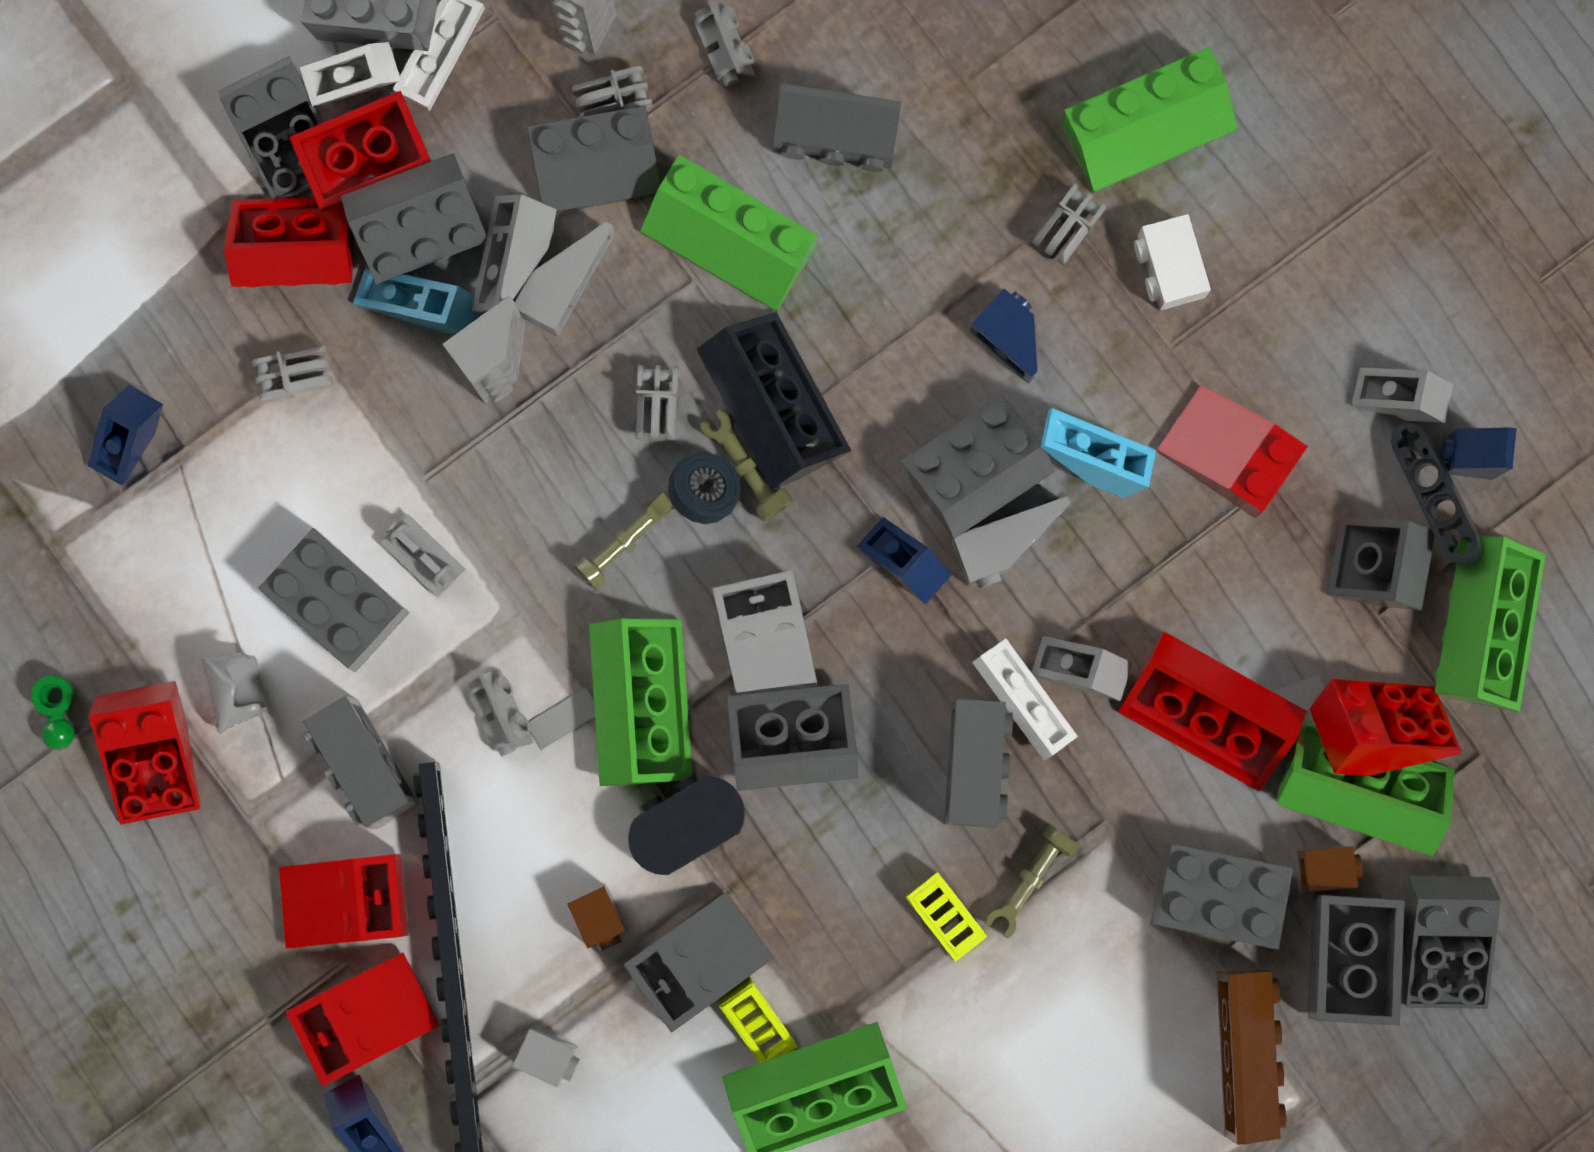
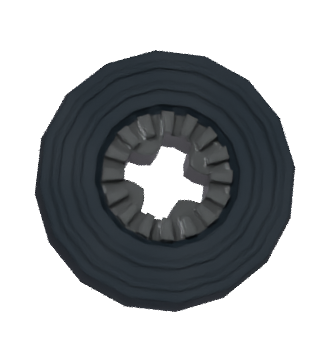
(695, 471)

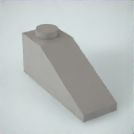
(513, 247)
(559, 283)
(998, 545)

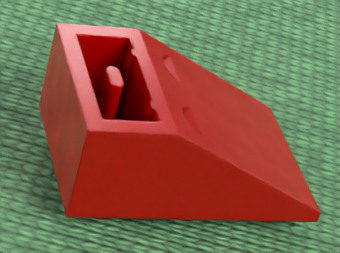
(1381, 726)
(145, 752)
(343, 901)
(362, 1019)

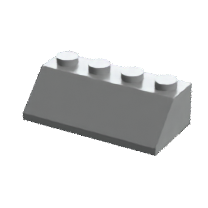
(583, 22)

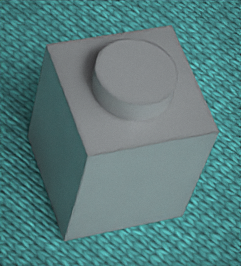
(547, 1057)

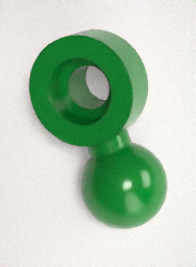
(57, 731)

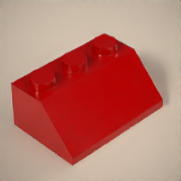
(288, 243)

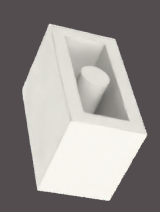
(350, 73)
(1172, 262)

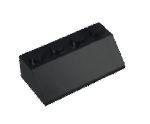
(773, 399)

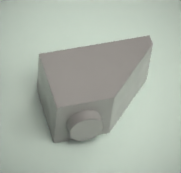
(1403, 394)
(1082, 667)

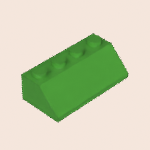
(1150, 120)
(728, 233)
(1490, 625)
(640, 701)
(1397, 806)
(815, 1091)

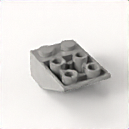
(765, 634)

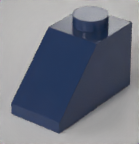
(1009, 332)
(124, 433)
(1479, 452)
(905, 560)
(360, 1118)

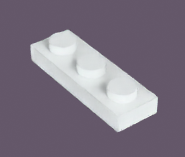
(428, 70)
(1025, 698)

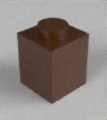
(1329, 869)
(598, 919)

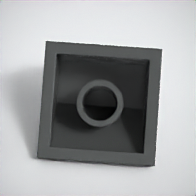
(1381, 562)

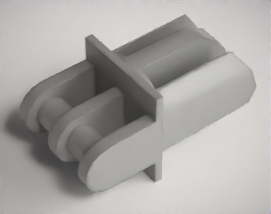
(605, 95)
(1071, 221)
(290, 373)
(656, 398)

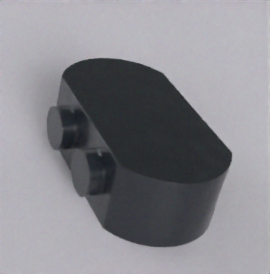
(686, 824)

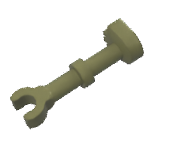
(746, 467)
(624, 540)
(1031, 877)

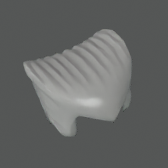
(234, 689)

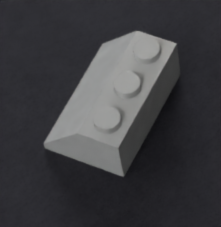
(490, 350)

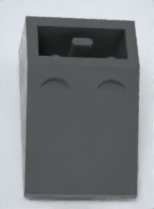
(265, 113)
(1449, 941)
(698, 962)

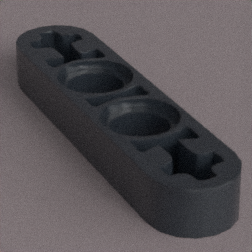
(1440, 491)

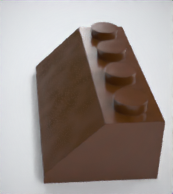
(1249, 1056)

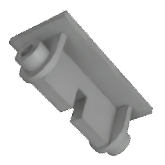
(720, 27)
(422, 555)
(494, 695)

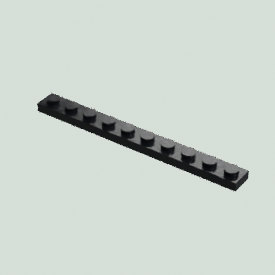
(447, 949)

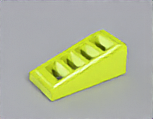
(926, 889)
(735, 996)

